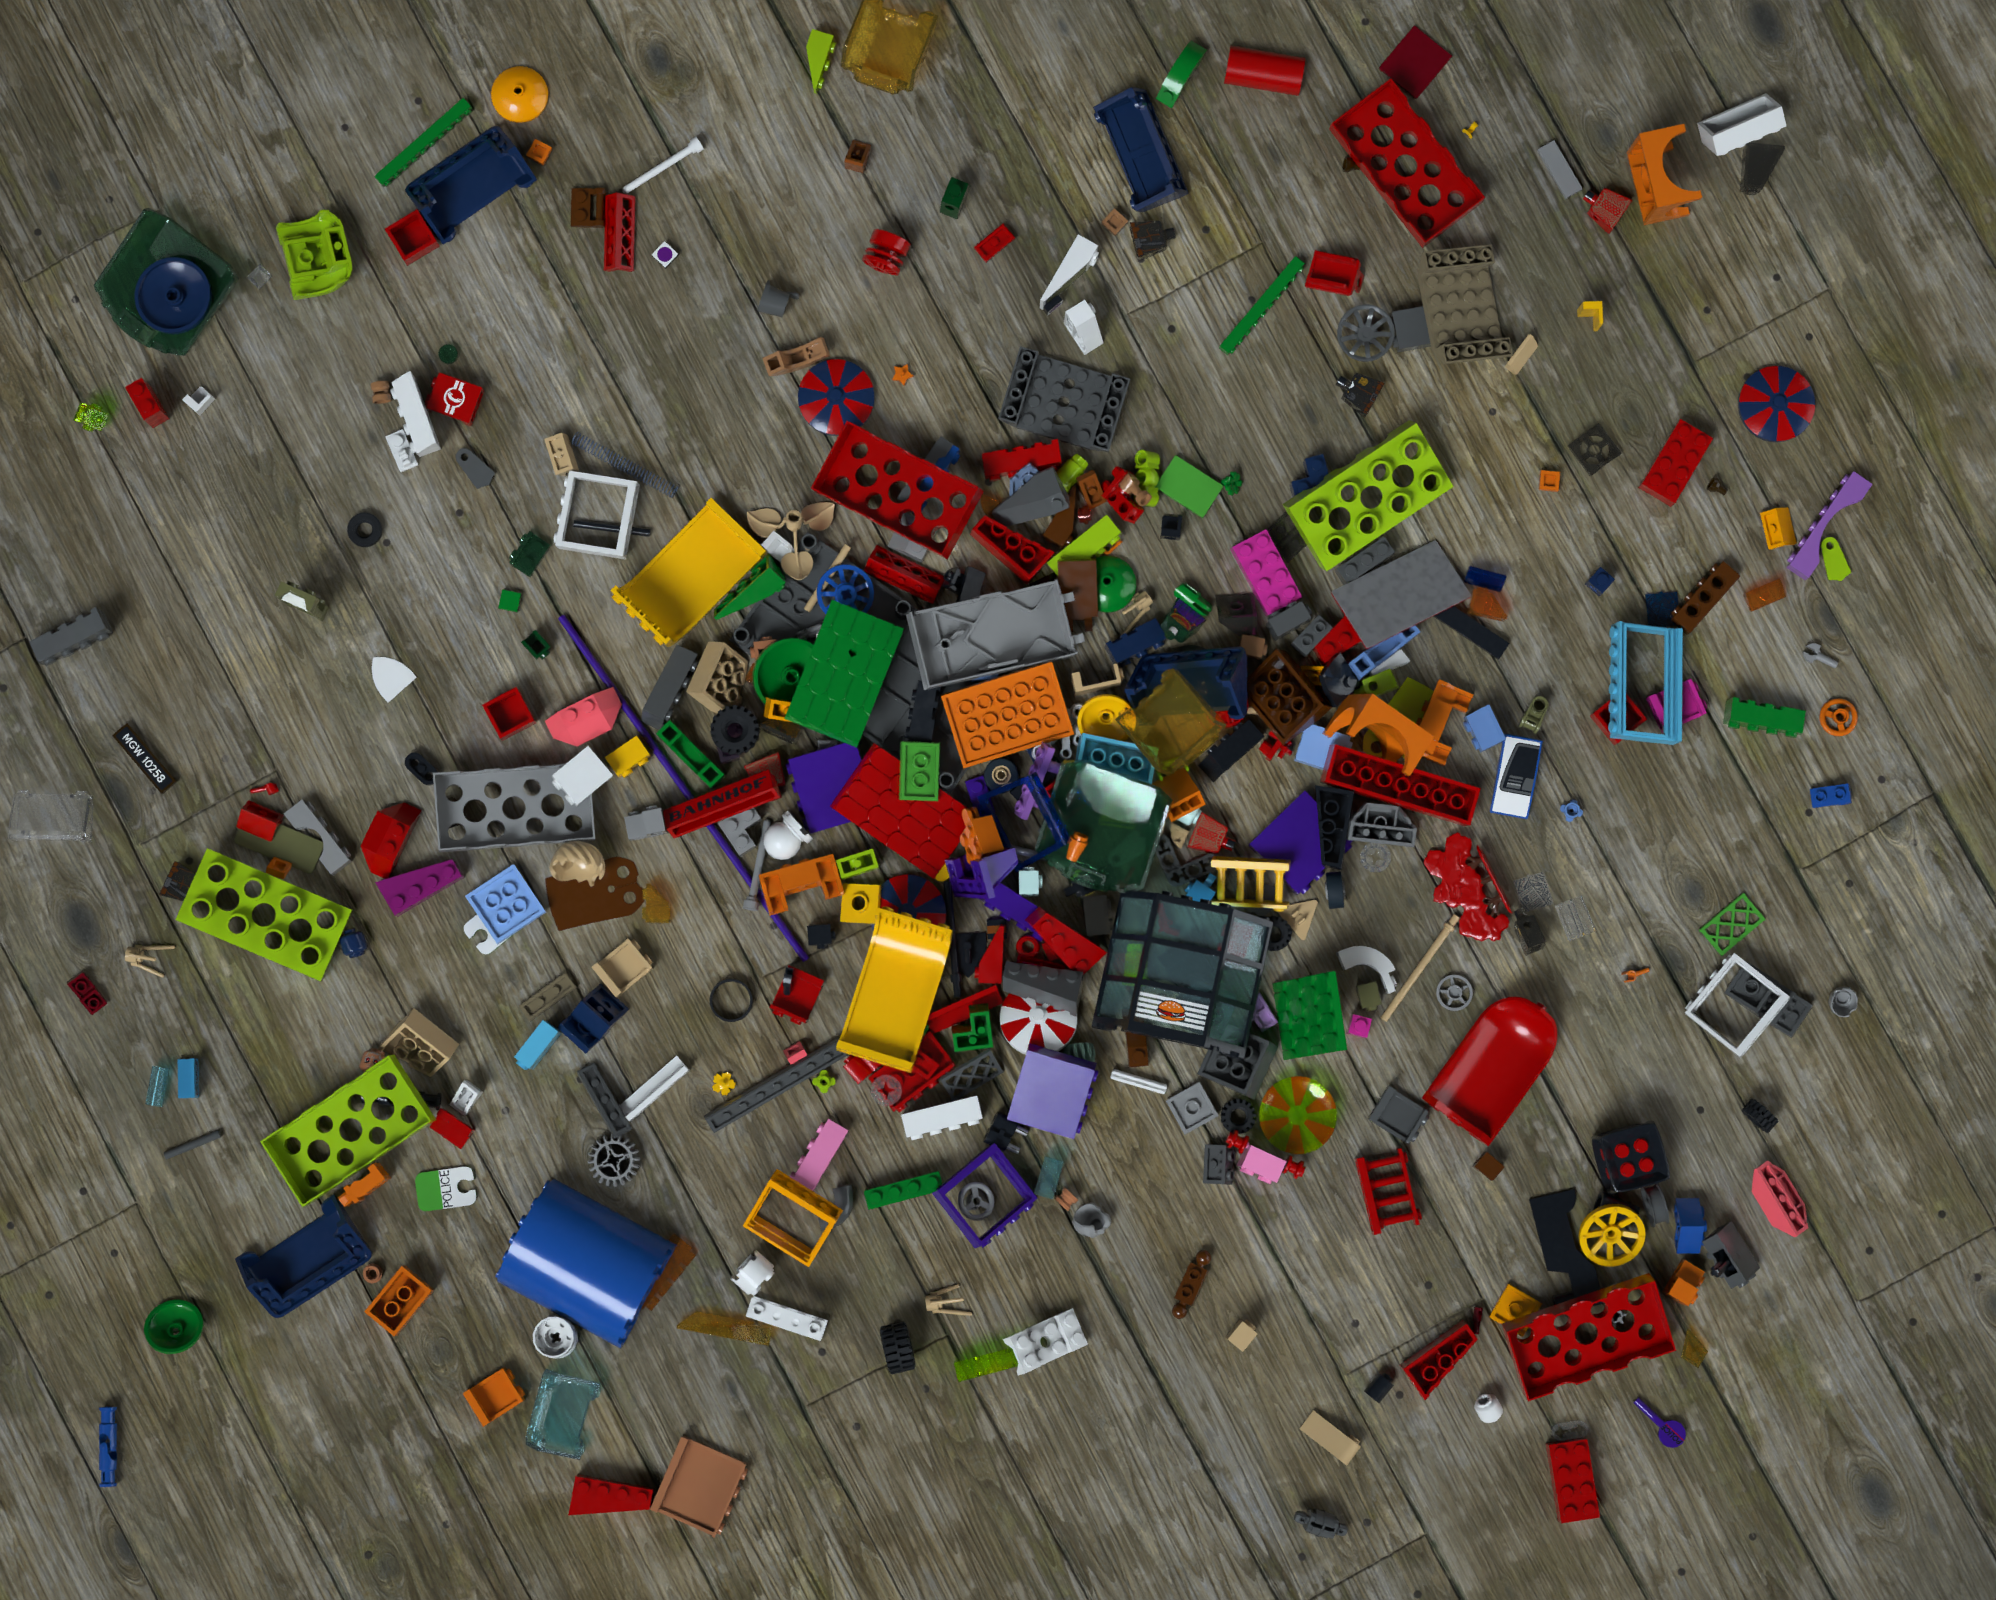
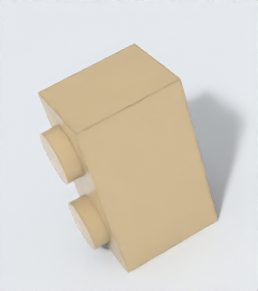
(1242, 1334)

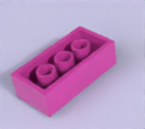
(1266, 572)

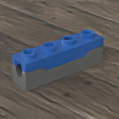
(941, 455)

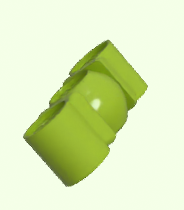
(1148, 463)

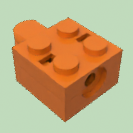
(980, 835)

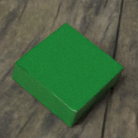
(509, 601)

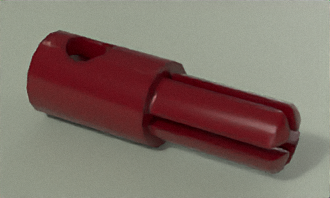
(1477, 1318)

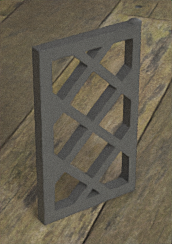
(958, 1072)

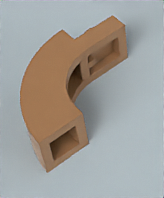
(797, 358)

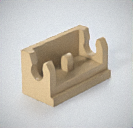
(561, 454)

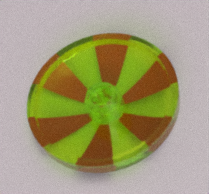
(1297, 1115)

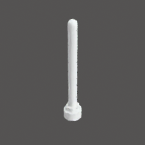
(693, 147)

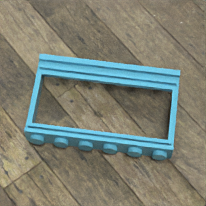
(1672, 683)

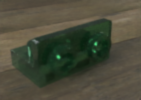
(529, 553)

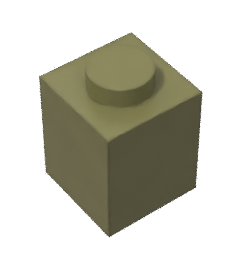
(1368, 996)

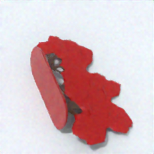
(1464, 888)

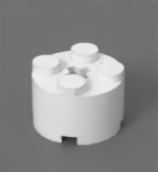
(752, 1273)

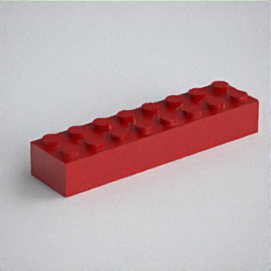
(1385, 782)

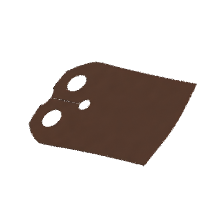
(580, 904)

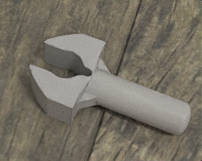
(1818, 656)

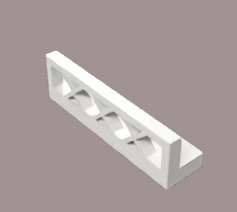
(653, 1088)

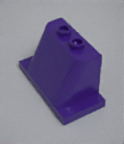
(983, 876)

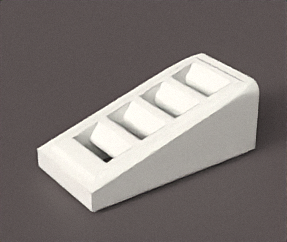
(1395, 661)

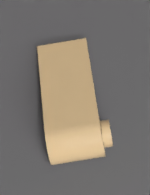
(1330, 1438)

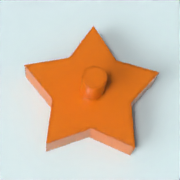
(902, 374)

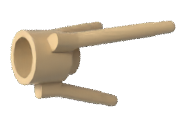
(1141, 601)
(136, 955)
(935, 1302)

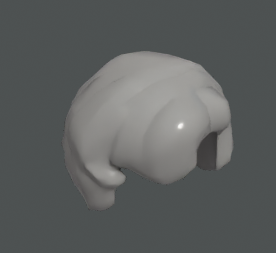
(1090, 1220)

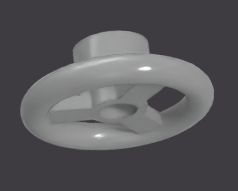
(969, 1205)

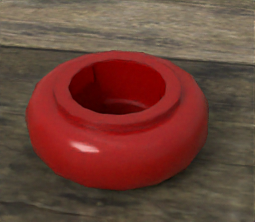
(1034, 952)

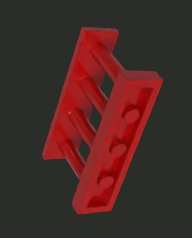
(1369, 1185)

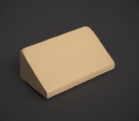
(1522, 355)

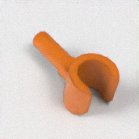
(1633, 974)

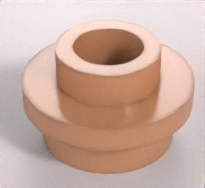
(366, 1273)

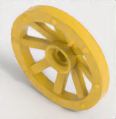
(1612, 1237)

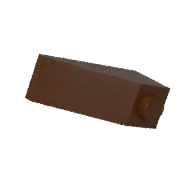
(1061, 526)
(1136, 1050)

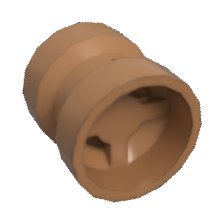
(381, 392)

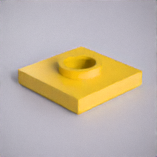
(872, 899)

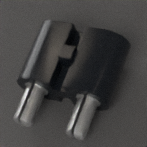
(1002, 1131)

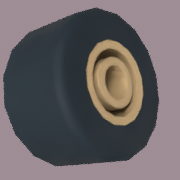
(993, 773)

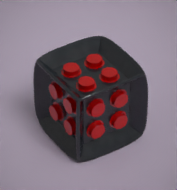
(1630, 1157)

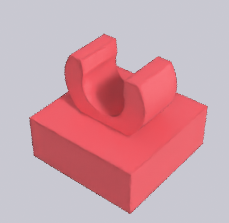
(795, 1052)

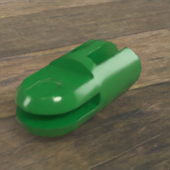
(1193, 599)

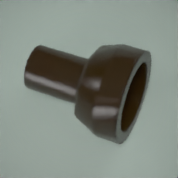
(1349, 164)
(1715, 485)

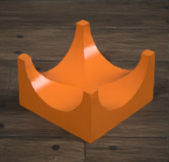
(1654, 190)
(1394, 730)

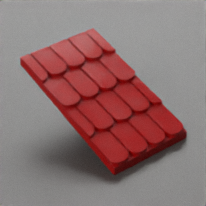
(914, 829)

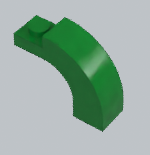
(1180, 73)

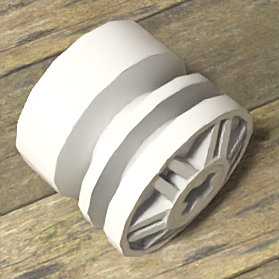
(544, 1339)

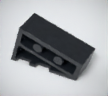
(922, 714)
(1231, 749)

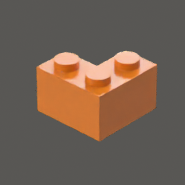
(1683, 1283)

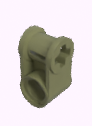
(1534, 715)

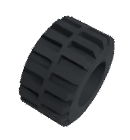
(897, 1347)

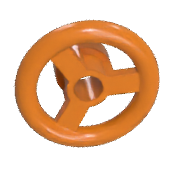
(1845, 716)

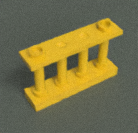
(1260, 865)

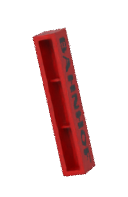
(721, 803)

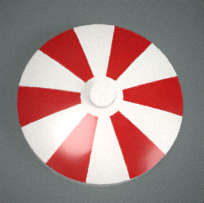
(1030, 1022)

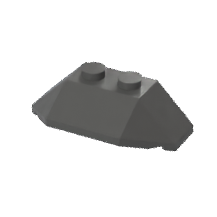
(1382, 825)

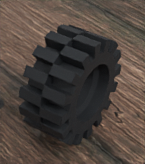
(1285, 934)
(1238, 1104)
(1760, 1115)

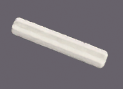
(1138, 1081)

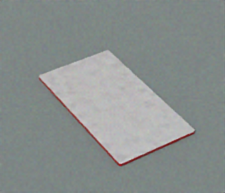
(1401, 594)

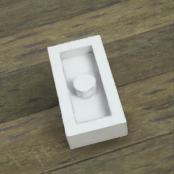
(401, 450)

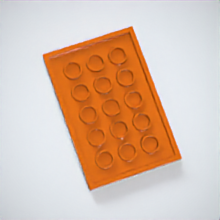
(1007, 714)

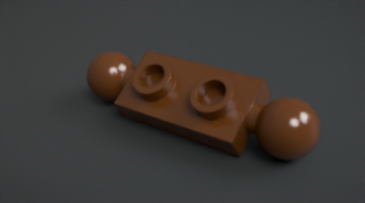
(1191, 1284)

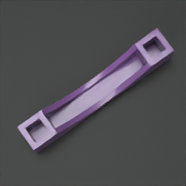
(1807, 557)

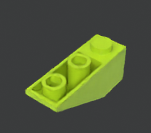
(818, 51)

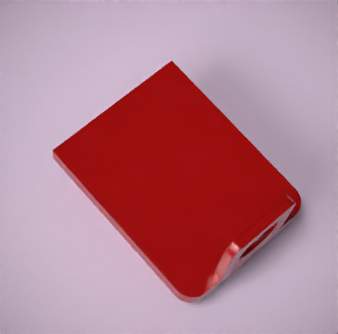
(1334, 274)

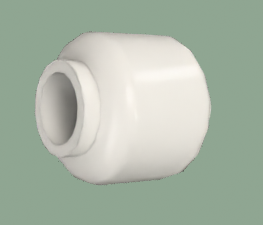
(1488, 1408)

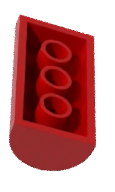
(1264, 70)

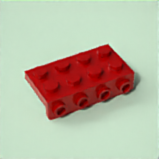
(913, 1083)

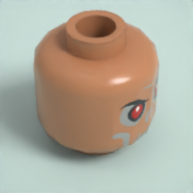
(370, 1058)

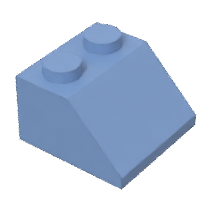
(1484, 729)

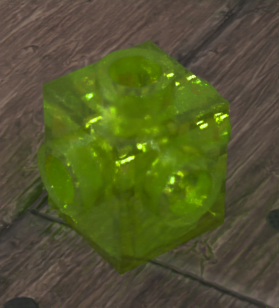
(91, 417)

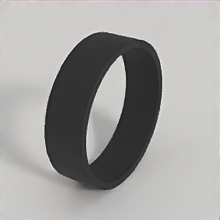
(731, 980)

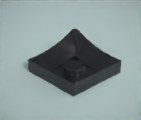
(1338, 680)

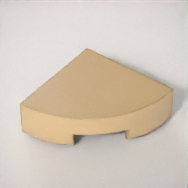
(1178, 835)

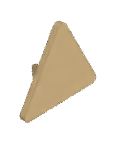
(1300, 917)

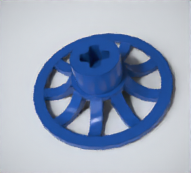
(845, 592)

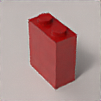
(147, 402)

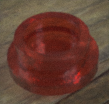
(1084, 515)

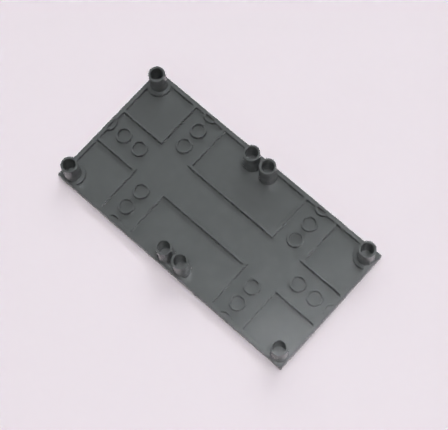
(785, 615)

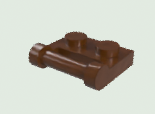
(582, 207)

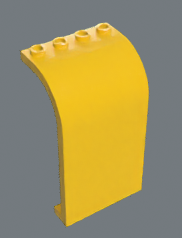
(690, 575)
(896, 989)

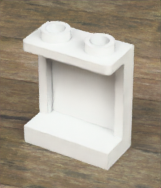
(581, 776)

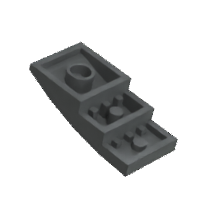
(1759, 999)

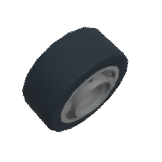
(1335, 890)

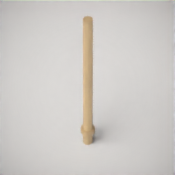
(1448, 927)

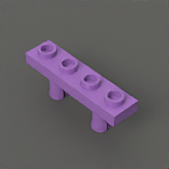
(1041, 765)

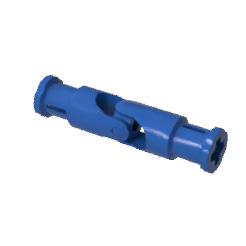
(108, 1452)

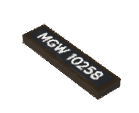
(144, 758)

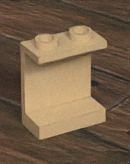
(1080, 690)

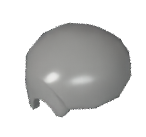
(1843, 1001)

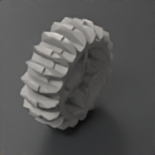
(598, 1166)

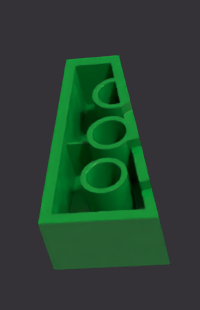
(1763, 717)

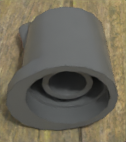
(775, 300)

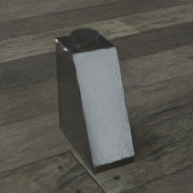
(1758, 165)

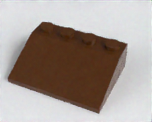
(1285, 696)

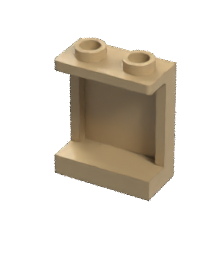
(623, 967)

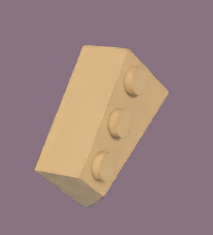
(718, 677)
(419, 1043)

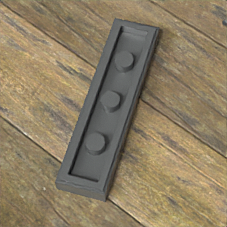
(604, 1100)

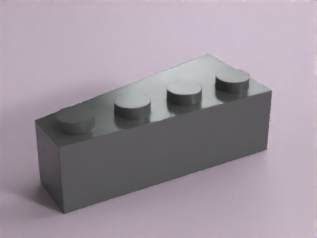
(71, 637)
(669, 687)

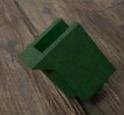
(531, 639)

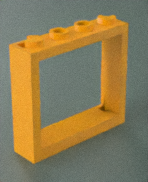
(806, 1199)

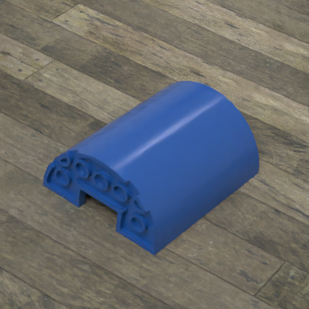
(584, 1262)

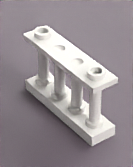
(786, 1318)

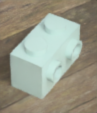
(1029, 882)

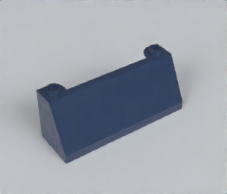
(1141, 149)

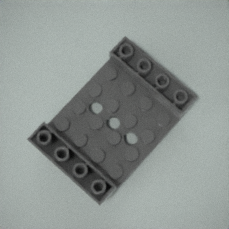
(1039, 385)

